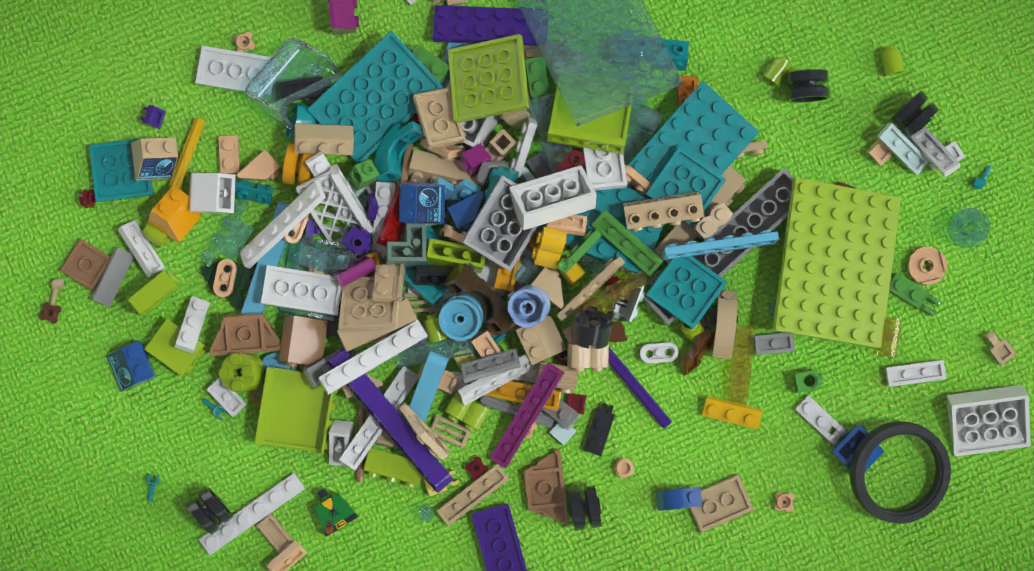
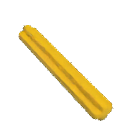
(187, 153)

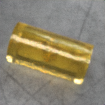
(890, 337)

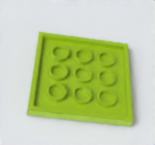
(488, 78)

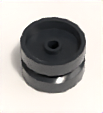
(807, 85)
(915, 114)
(586, 507)
(208, 510)

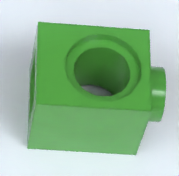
(363, 174)
(799, 381)

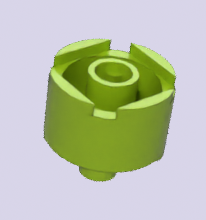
(242, 372)

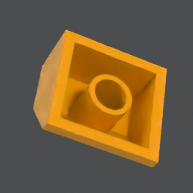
(173, 216)

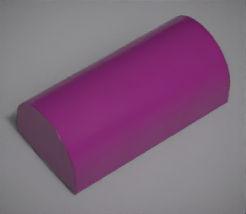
(354, 271)

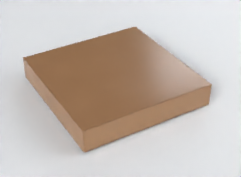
(86, 264)

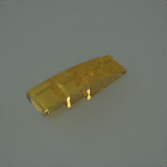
(620, 290)
(741, 364)

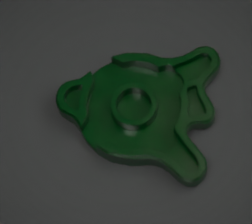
(242, 281)

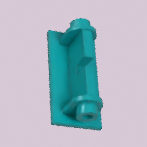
(261, 194)

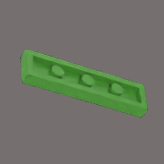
(627, 242)

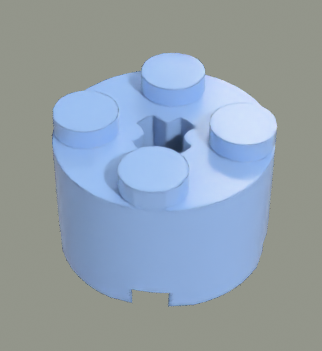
(519, 310)

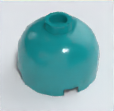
(299, 116)

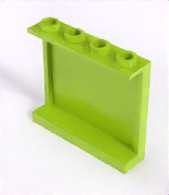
(601, 134)
(294, 412)

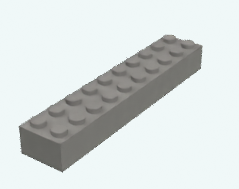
(758, 214)

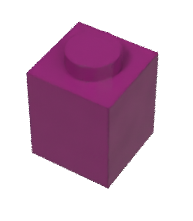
(473, 159)

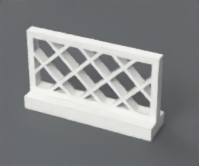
(347, 195)

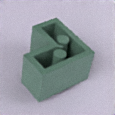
(411, 251)

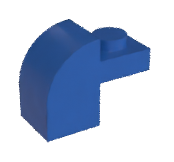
(679, 498)

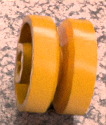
(294, 165)

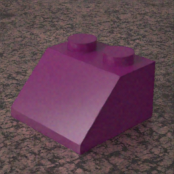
(343, 16)

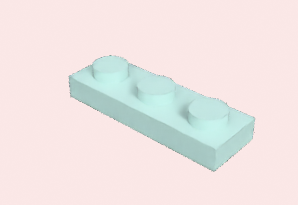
(902, 148)

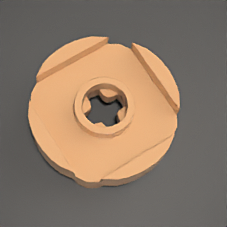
(455, 237)
(921, 275)

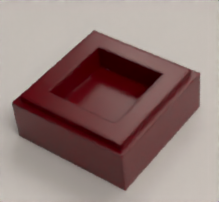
(576, 402)

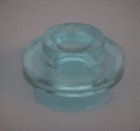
(426, 513)

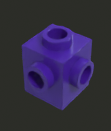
(357, 233)

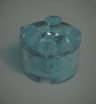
(970, 217)

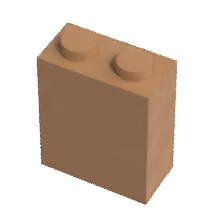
(302, 341)

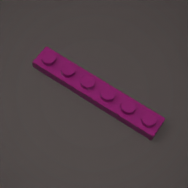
(527, 415)

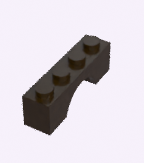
(496, 314)

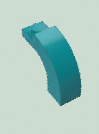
(392, 149)

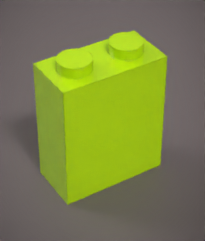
(155, 293)
(163, 348)

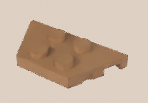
(245, 335)
(546, 488)

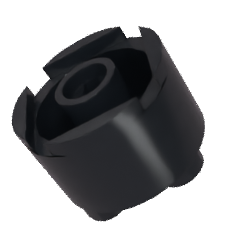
(591, 328)

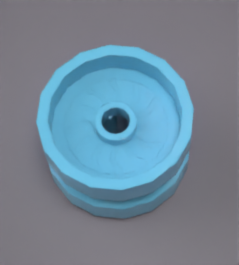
(461, 327)

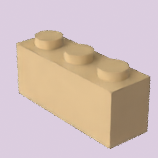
(324, 138)

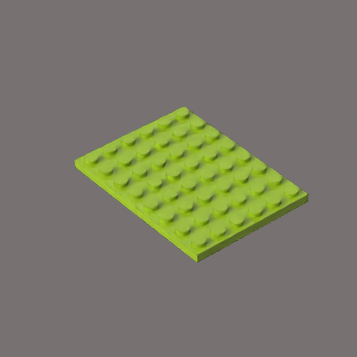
(836, 263)

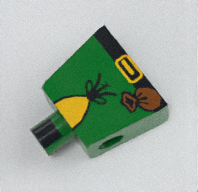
(333, 511)

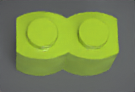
(471, 414)

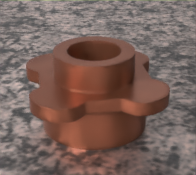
(53, 318)

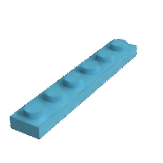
(711, 246)

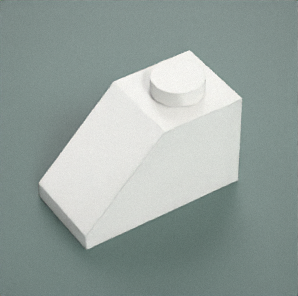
(339, 439)

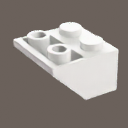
(212, 193)

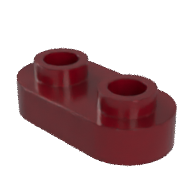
(567, 163)

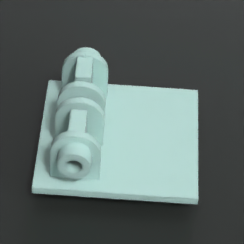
(631, 310)

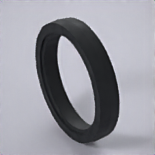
(937, 490)

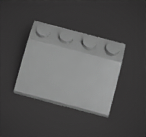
(497, 230)

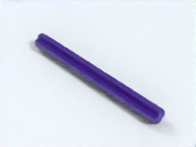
(638, 389)

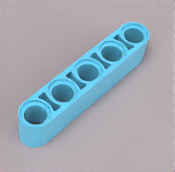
(428, 385)

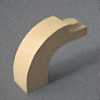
(725, 324)

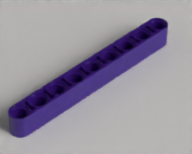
(395, 427)

